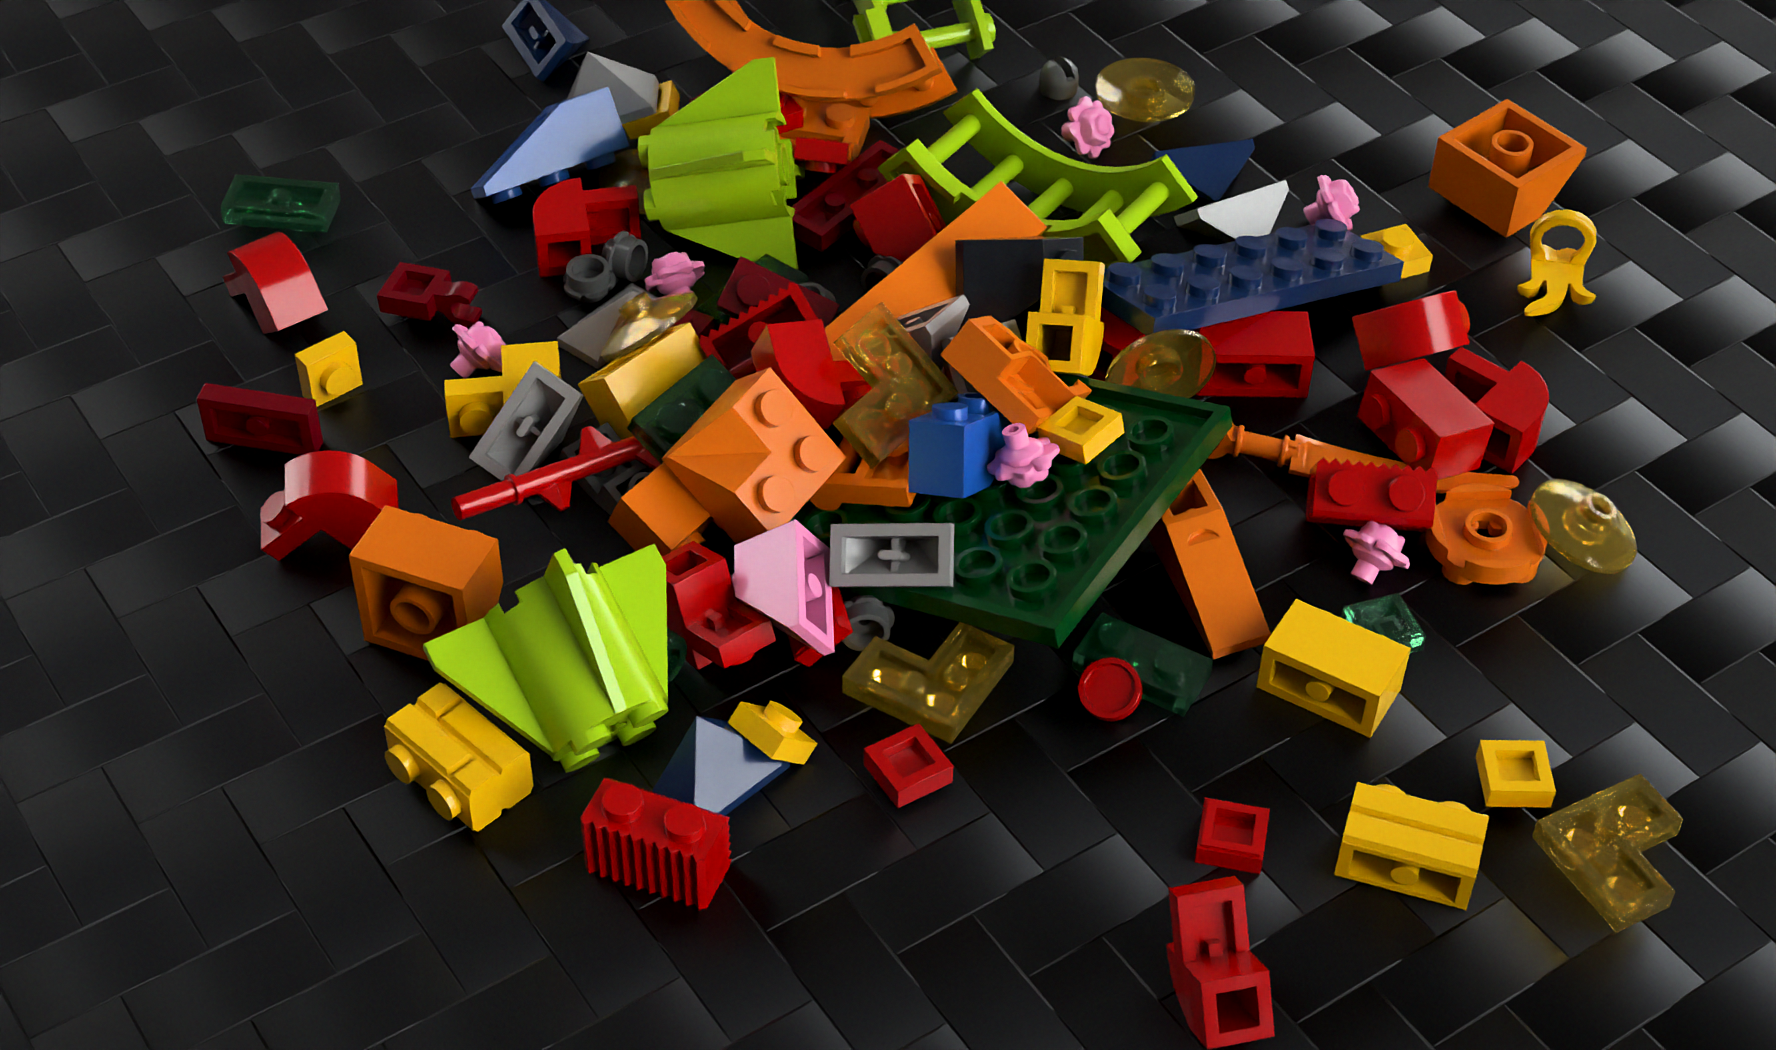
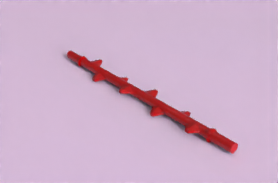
(555, 480)

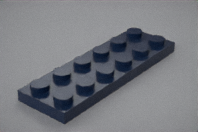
(1245, 277)

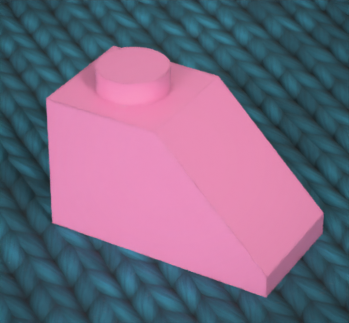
(788, 582)

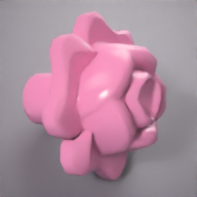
(1088, 127)
(1334, 201)
(674, 273)
(478, 349)
(1023, 457)
(1376, 549)

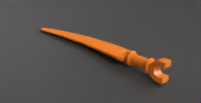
(1306, 452)

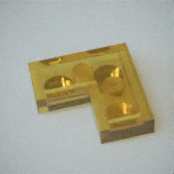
(901, 381)
(931, 692)
(1601, 849)

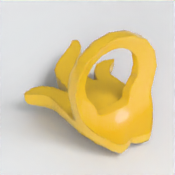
(1558, 269)

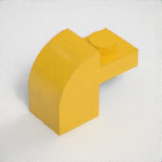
(1069, 316)
(477, 401)

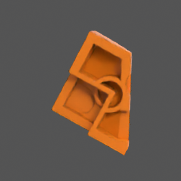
(1009, 372)

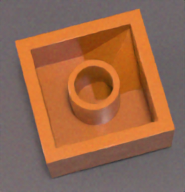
(1504, 166)
(754, 456)
(422, 579)

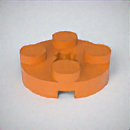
(1482, 559)

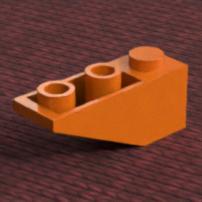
(1209, 570)

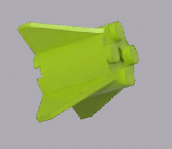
(724, 170)
(572, 658)

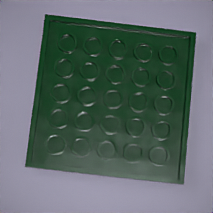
(1047, 551)

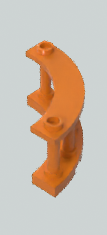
(878, 75)

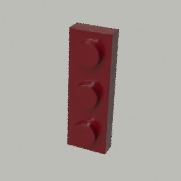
(826, 211)

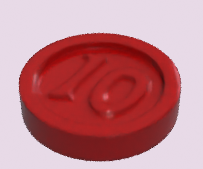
(1110, 689)

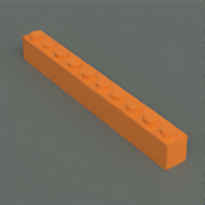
(661, 505)

